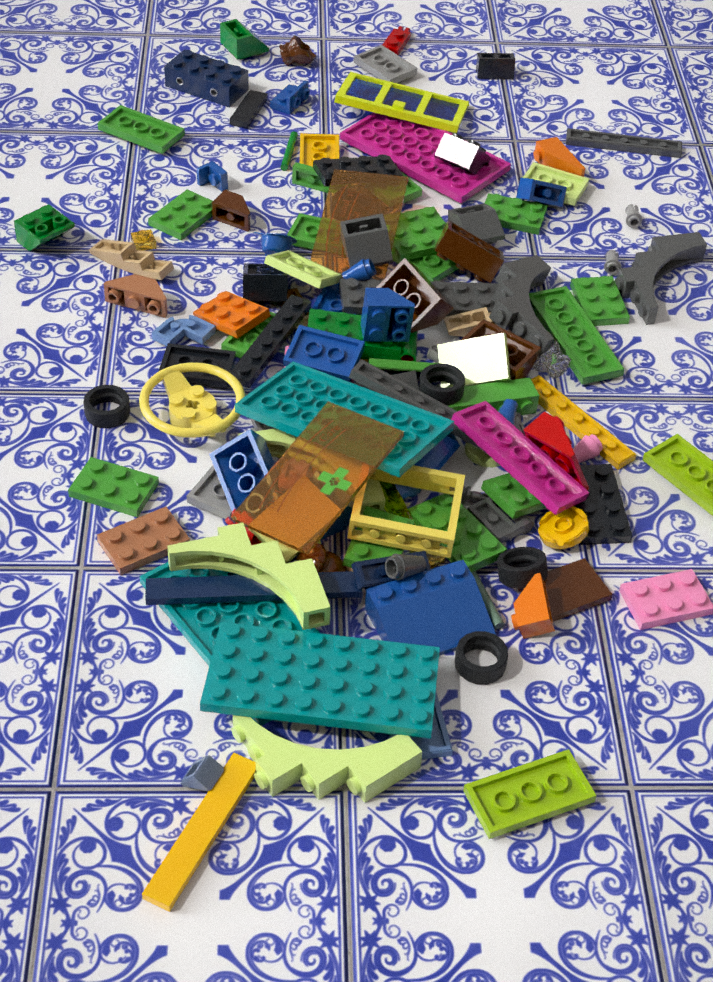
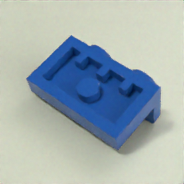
(290, 98)

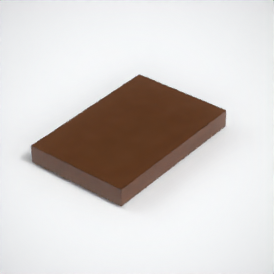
(574, 589)

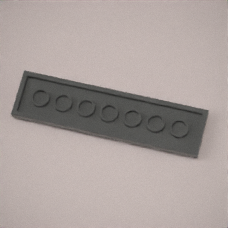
(460, 295)

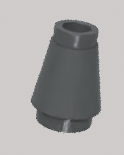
(402, 566)

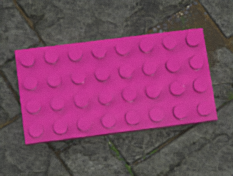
(413, 152)

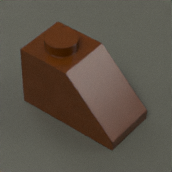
(231, 210)

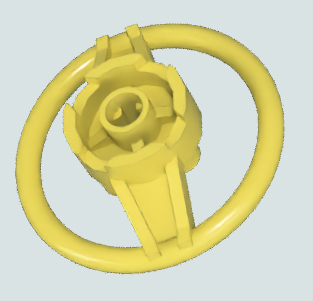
(190, 407)

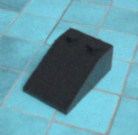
(264, 284)

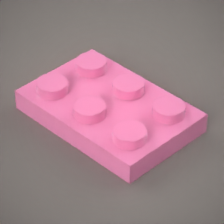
(666, 599)

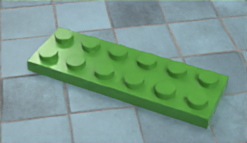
(576, 335)

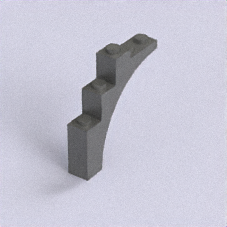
(650, 266)
(513, 301)

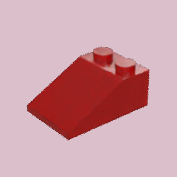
(549, 435)

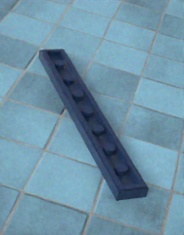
(236, 589)

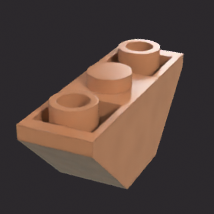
(137, 293)

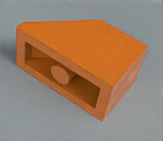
(533, 610)

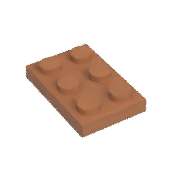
(141, 540)

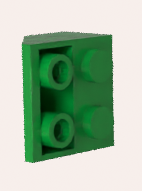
(240, 40)
(41, 227)

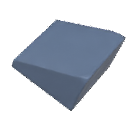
(202, 774)

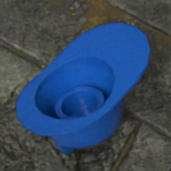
(275, 242)

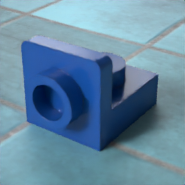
(214, 174)

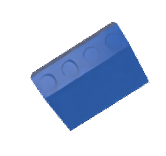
(429, 608)

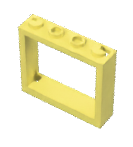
(407, 535)

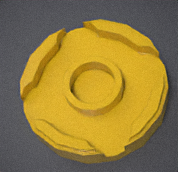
(564, 528)

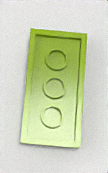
(684, 468)
(529, 793)

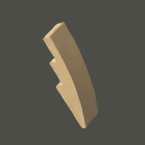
(126, 257)
(464, 322)

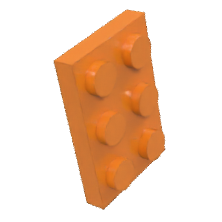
(232, 314)

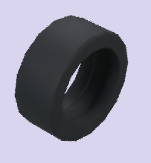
(444, 373)
(109, 418)
(519, 566)
(484, 641)

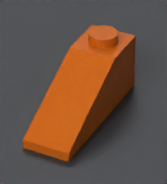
(555, 154)

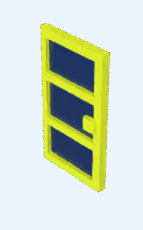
(402, 102)

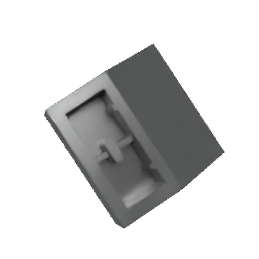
(479, 220)
(366, 239)

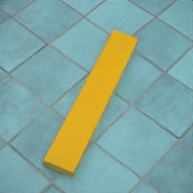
(581, 423)
(200, 833)

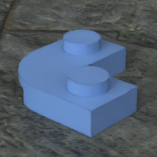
(193, 328)

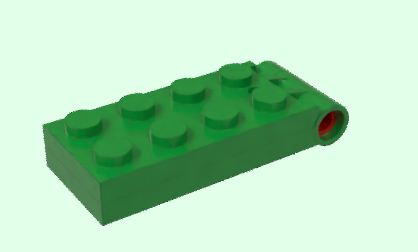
(350, 326)

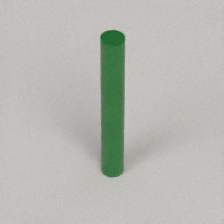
(289, 151)

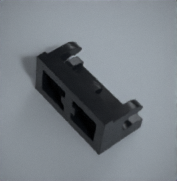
(495, 65)

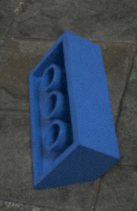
(241, 465)

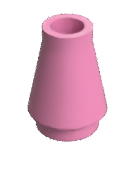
(587, 448)

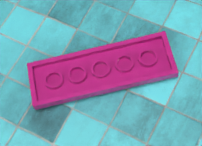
(520, 457)

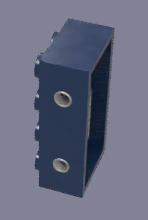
(204, 75)

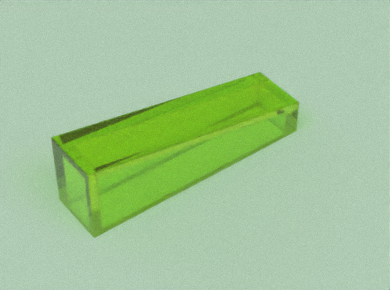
(394, 502)

